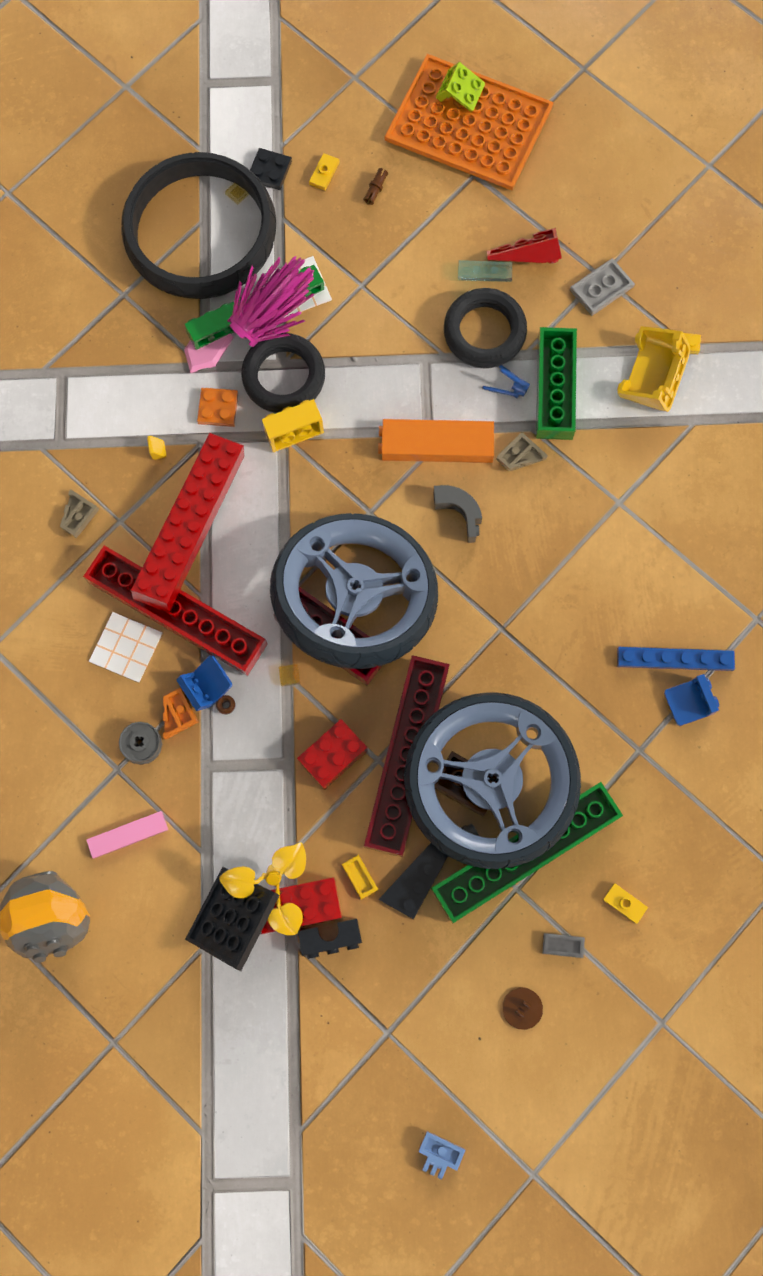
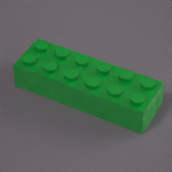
(556, 383)

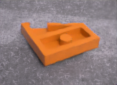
(177, 713)

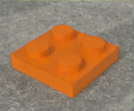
(217, 407)

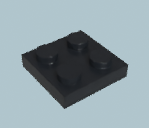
(271, 168)

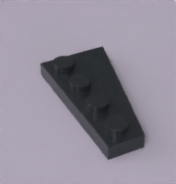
(415, 882)

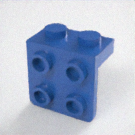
(205, 684)
(692, 700)

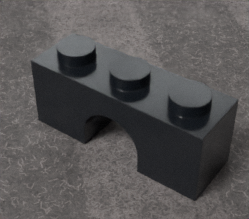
(312, 943)

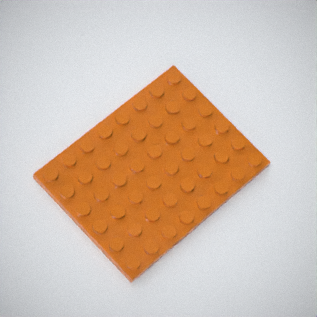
(485, 142)

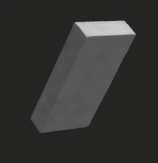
(563, 945)

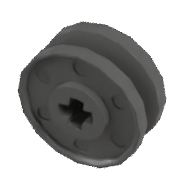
(131, 749)

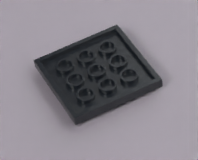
(231, 925)

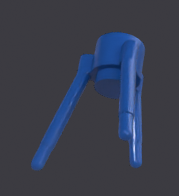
(520, 386)

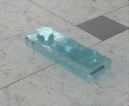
(485, 271)

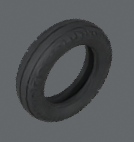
(485, 298)
(262, 350)

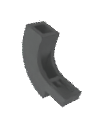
(459, 500)

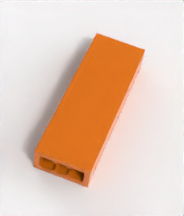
(437, 440)

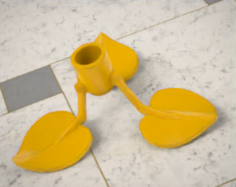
(287, 861)

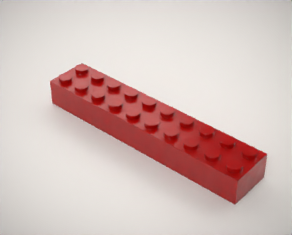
(188, 523)
(187, 618)

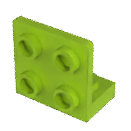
(462, 86)

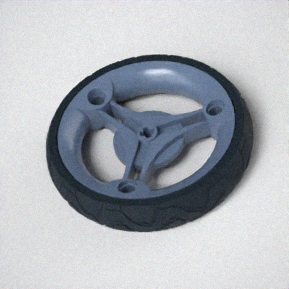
(311, 547)
(499, 851)

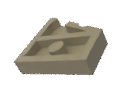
(520, 453)

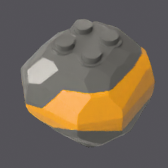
(42, 917)

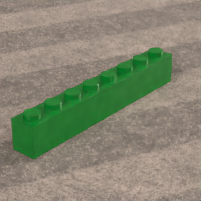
(214, 323)

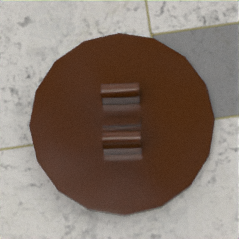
(522, 1008)

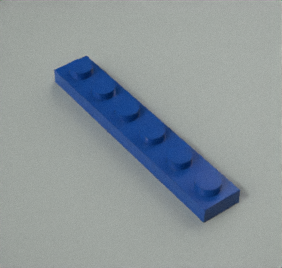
(676, 658)

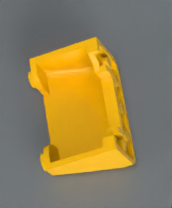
(656, 368)

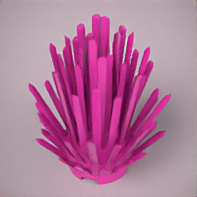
(270, 301)

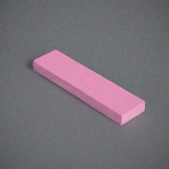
(127, 834)

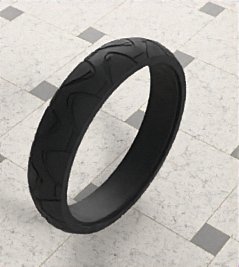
(187, 166)

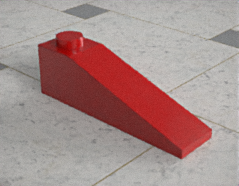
(540, 249)

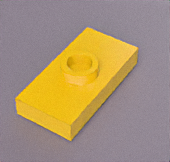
(324, 172)
(625, 903)

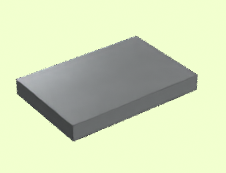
(602, 287)

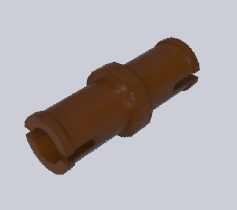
(375, 186)

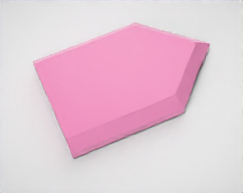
(208, 355)

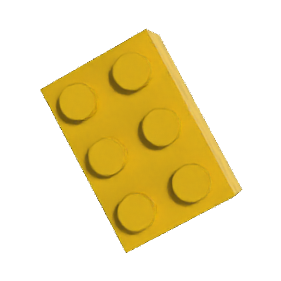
(293, 425)

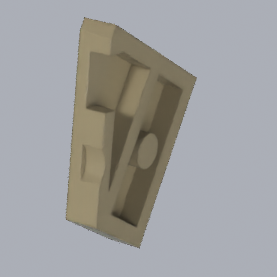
(77, 514)

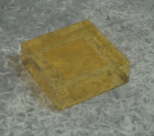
(236, 193)
(289, 675)

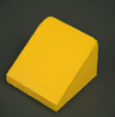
(156, 448)

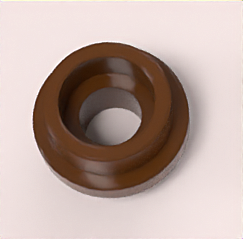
(225, 698)

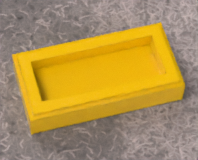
(359, 877)

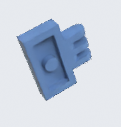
(440, 1154)

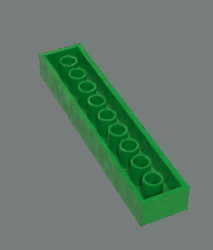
(476, 886)

